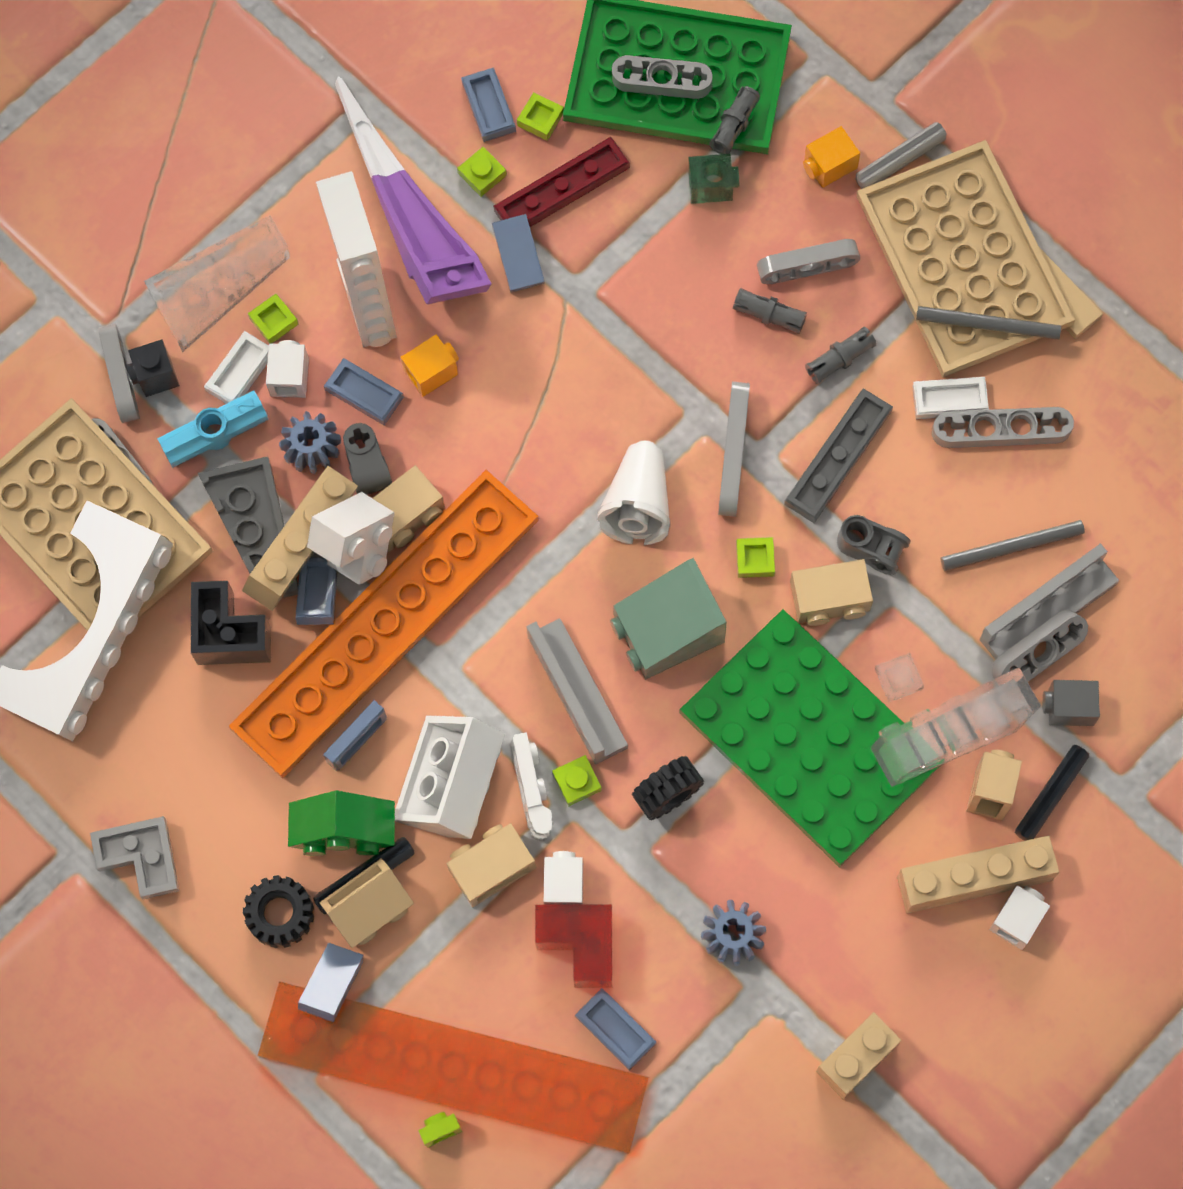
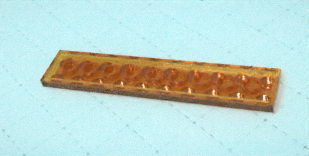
(458, 1069)

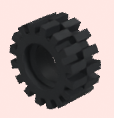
(668, 788)
(270, 890)

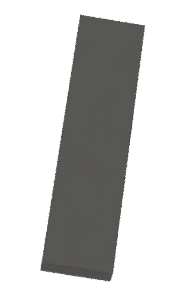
(838, 455)

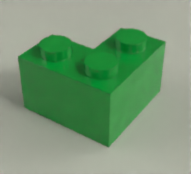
(341, 822)

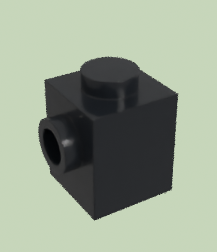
(152, 368)

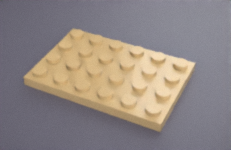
(963, 248)
(45, 490)

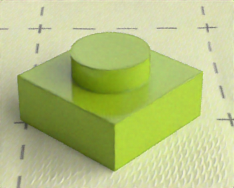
(540, 116)
(482, 171)
(273, 318)
(755, 557)
(577, 780)
(439, 1128)

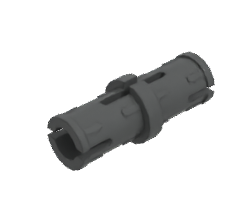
(734, 120)
(770, 310)
(840, 355)

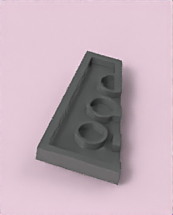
(248, 508)

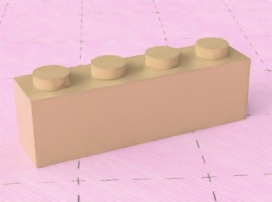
(289, 549)
(977, 874)

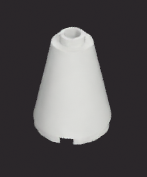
(637, 497)

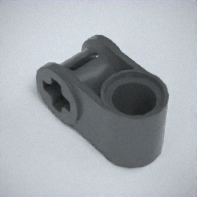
(366, 464)
(875, 543)

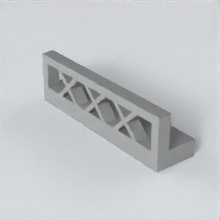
(1069, 590)
(577, 690)

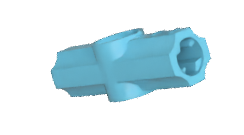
(234, 419)

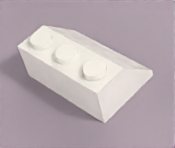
(449, 775)

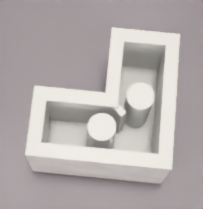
(353, 537)

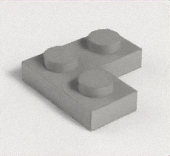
(145, 846)

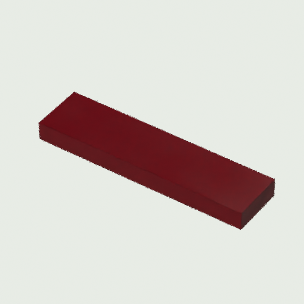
(565, 183)

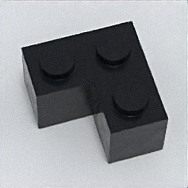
(220, 635)

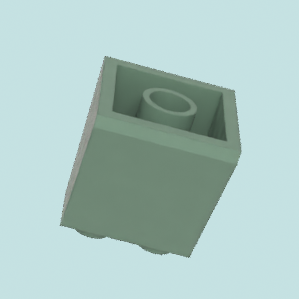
(669, 620)

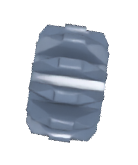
(297, 440)
(723, 941)

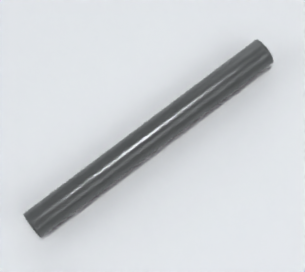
(988, 322)
(1012, 545)

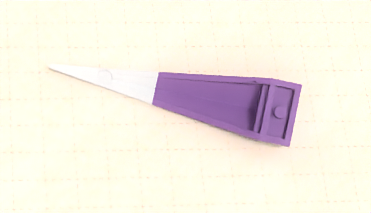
(427, 243)

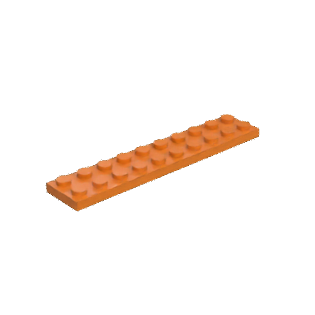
(383, 623)

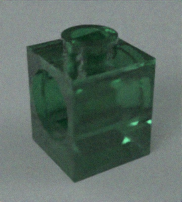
(706, 191)

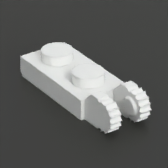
(531, 789)

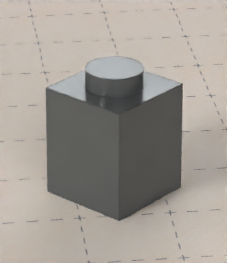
(1072, 702)

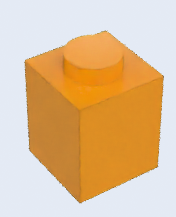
(831, 157)
(430, 364)

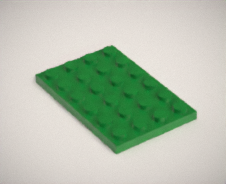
(733, 47)
(803, 736)

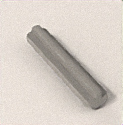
(901, 155)

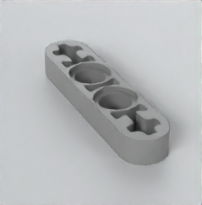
(1001, 420)
(734, 449)

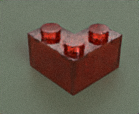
(586, 932)

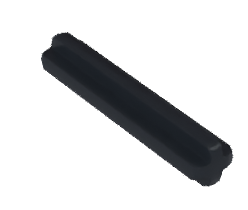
(1052, 793)
(392, 856)

